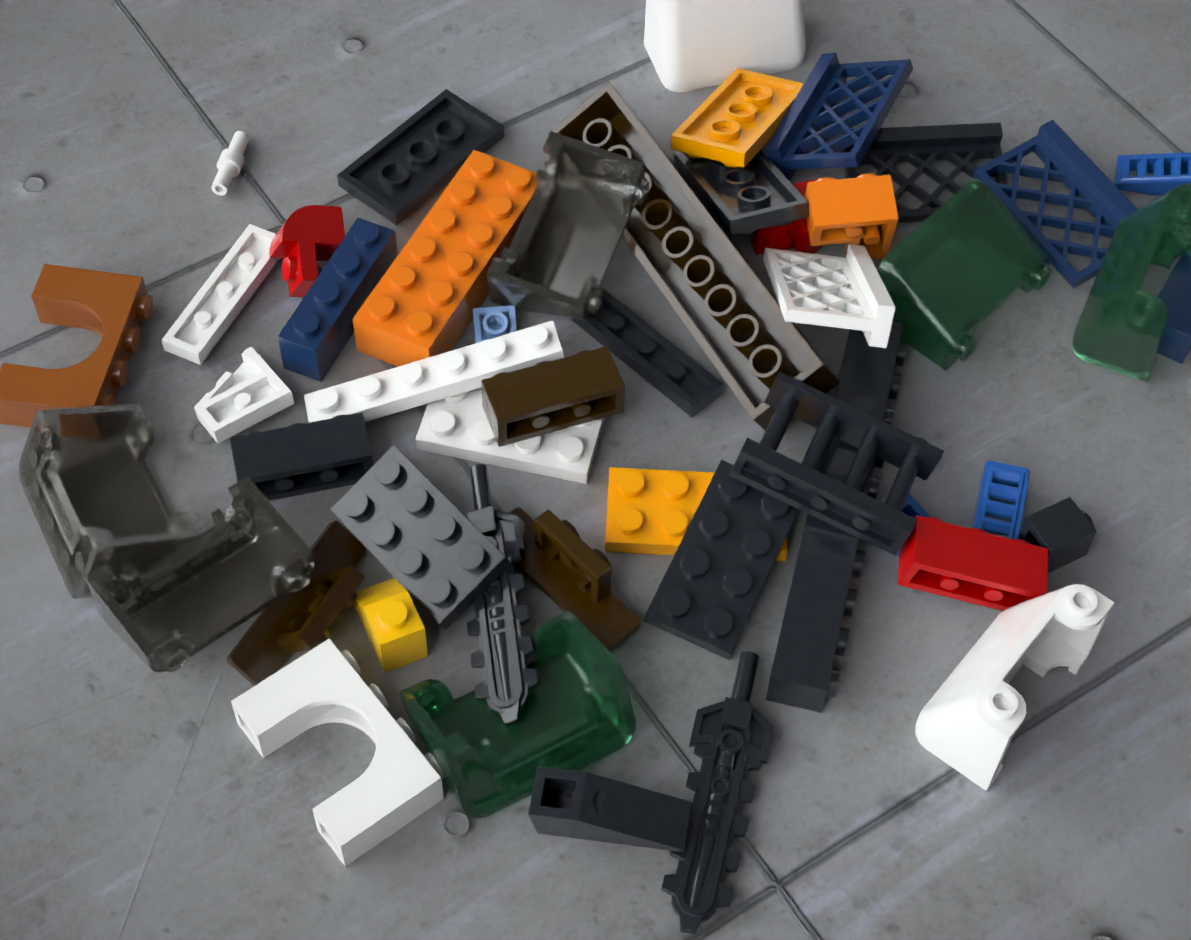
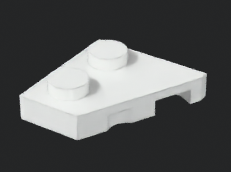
(243, 398)

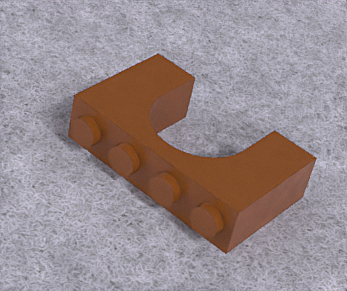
(85, 299)

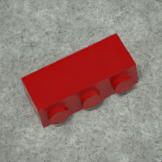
(971, 565)

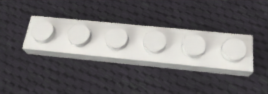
(435, 376)

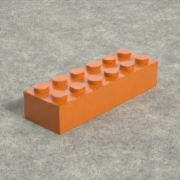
(444, 266)

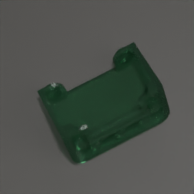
(959, 272)
(1120, 322)
(567, 724)

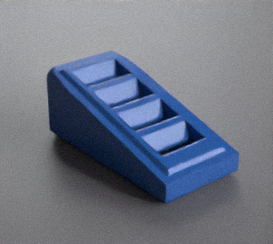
(1167, 168)
(1002, 483)

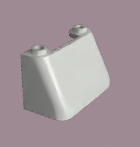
(707, 40)
(976, 708)

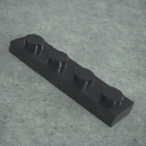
(651, 355)

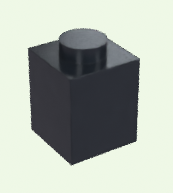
(1062, 530)

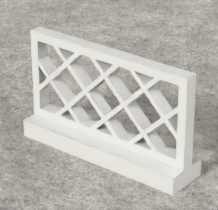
(832, 291)

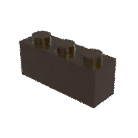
(552, 396)

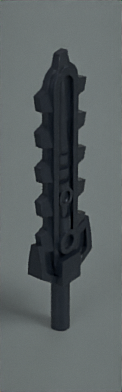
(498, 612)
(731, 742)

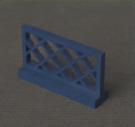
(816, 107)
(1087, 190)

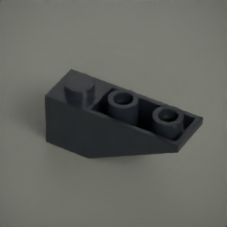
(607, 810)

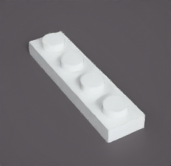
(221, 296)

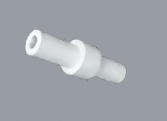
(230, 163)

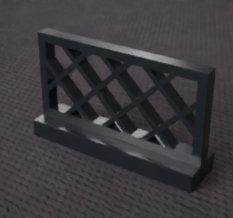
(921, 148)

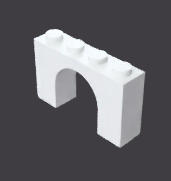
(328, 689)

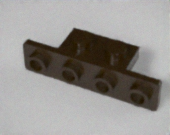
(574, 577)
(304, 617)

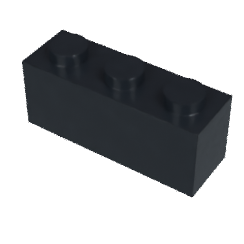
(304, 456)

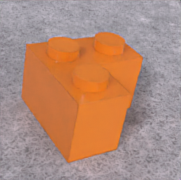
(853, 212)

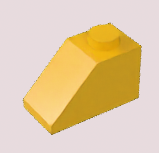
(391, 624)

